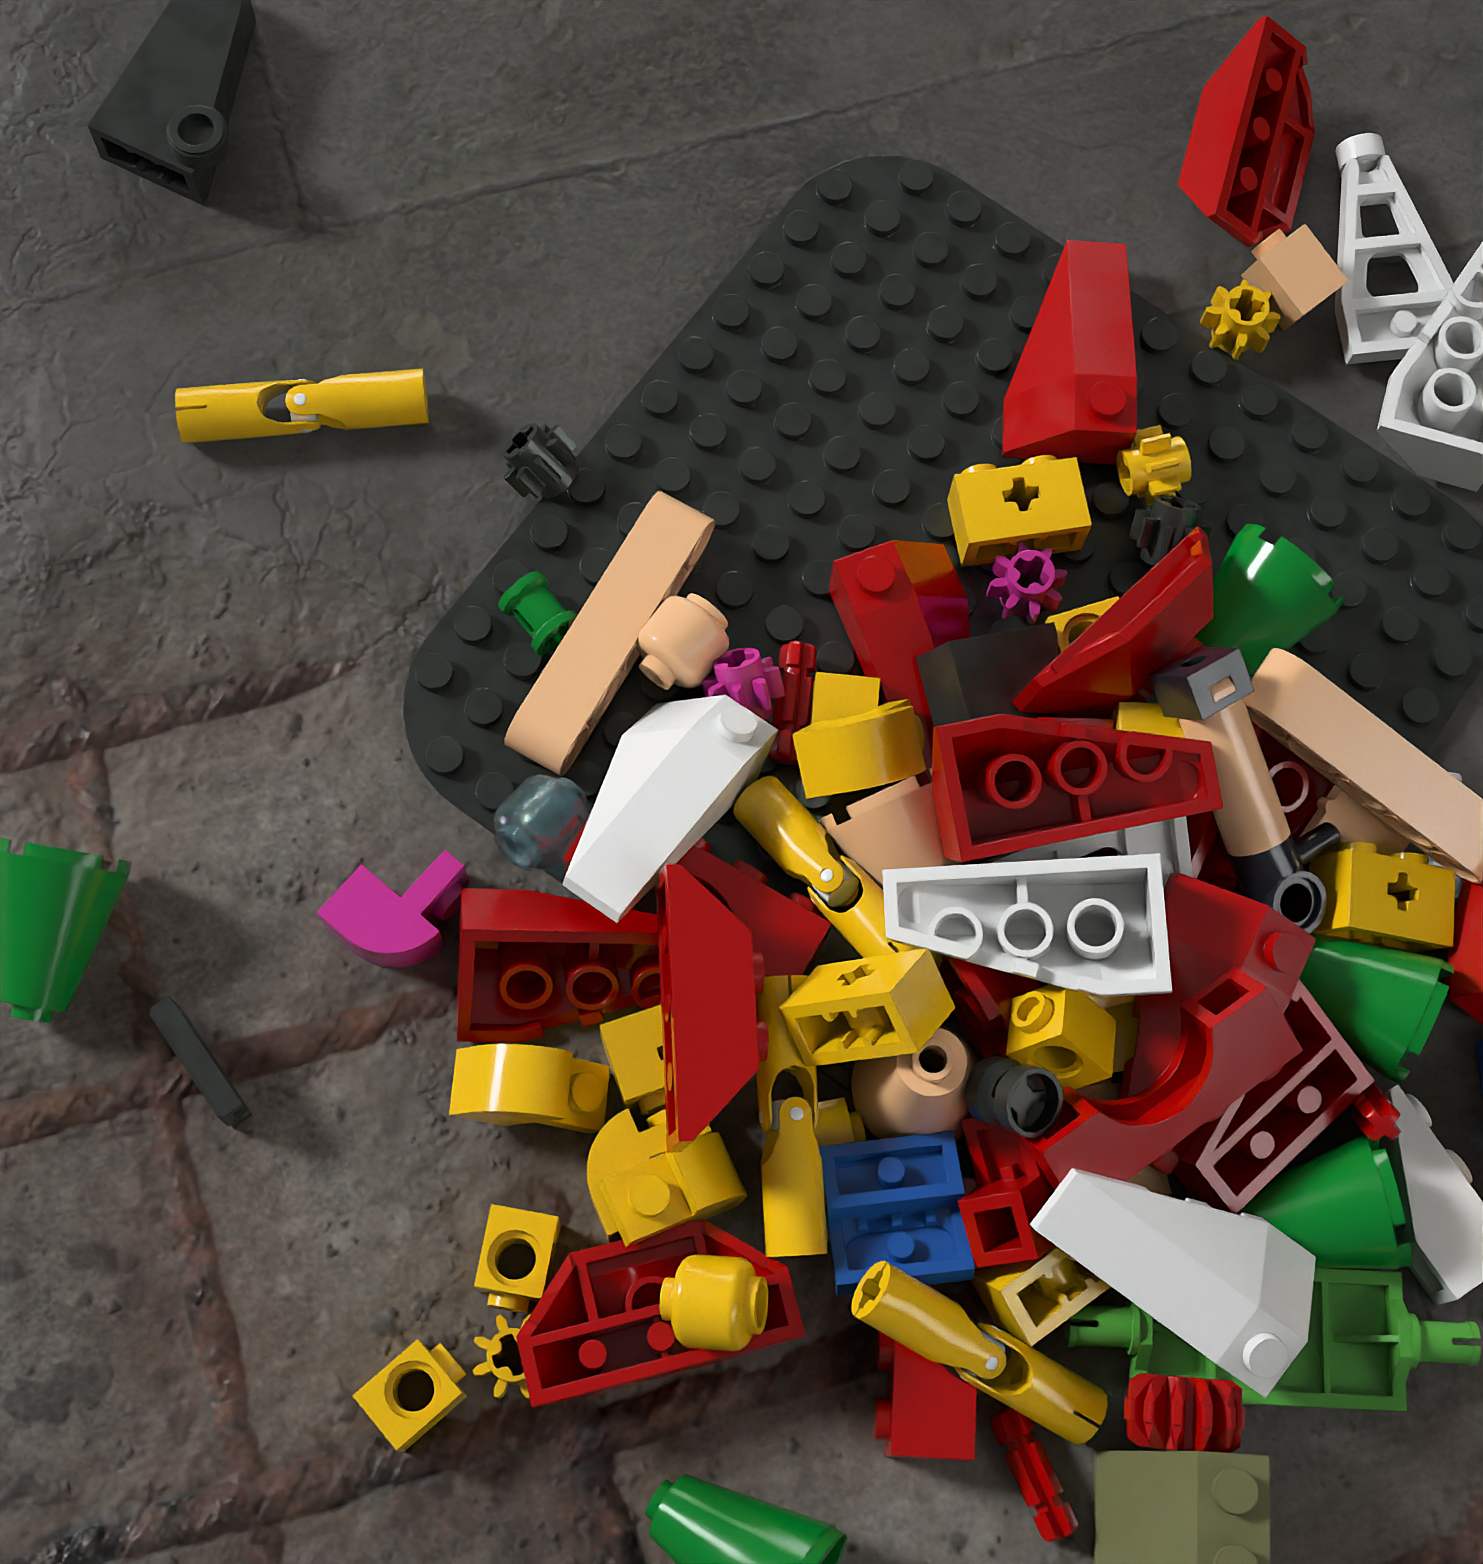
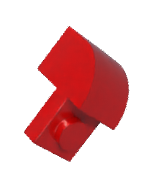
(1006, 1198)

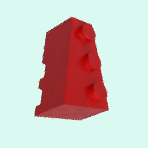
(1277, 1117)

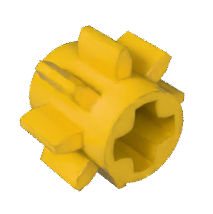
(1240, 319)
(1154, 465)
(496, 1350)

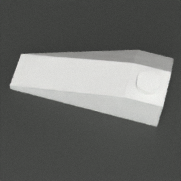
(1437, 389)
(663, 794)
(1056, 921)
(1202, 1272)

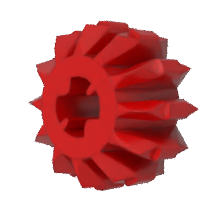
(1184, 1413)

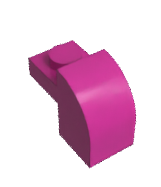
(394, 928)

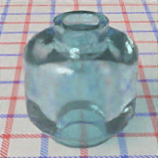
(540, 822)

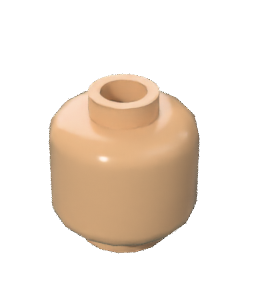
(682, 641)

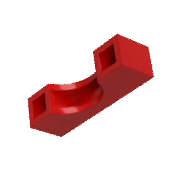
(782, 928)
(1225, 1048)
(926, 1406)

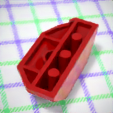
(1252, 136)
(1131, 639)
(705, 1004)
(604, 1323)

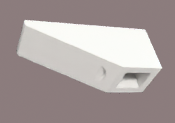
(1437, 1203)

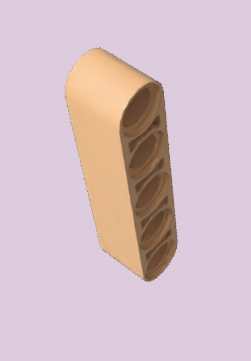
(603, 637)
(1369, 761)

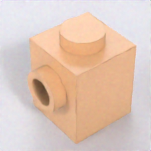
(1295, 273)

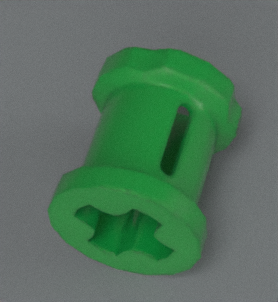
(537, 612)

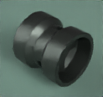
(1014, 1096)

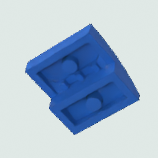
(896, 1206)

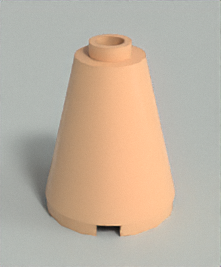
(891, 830)
(904, 1099)

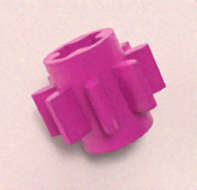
(1031, 566)
(746, 680)

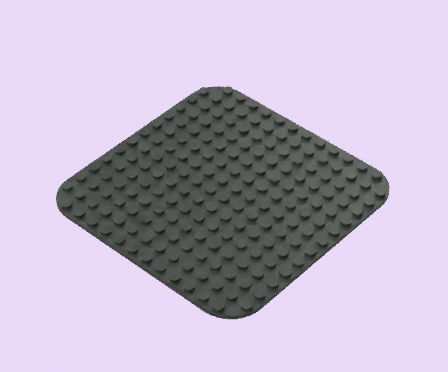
(828, 415)

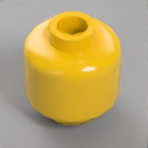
(715, 1302)

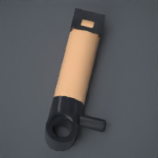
(1207, 697)

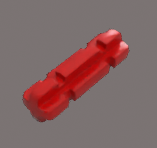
(794, 709)
(1375, 1114)
(1034, 1475)

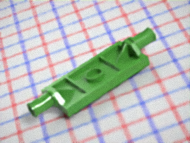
(1354, 1352)

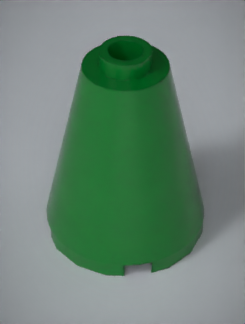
(1266, 598)
(51, 924)
(1377, 998)
(1339, 1207)
(718, 1525)

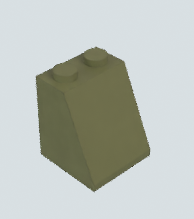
(1181, 1508)

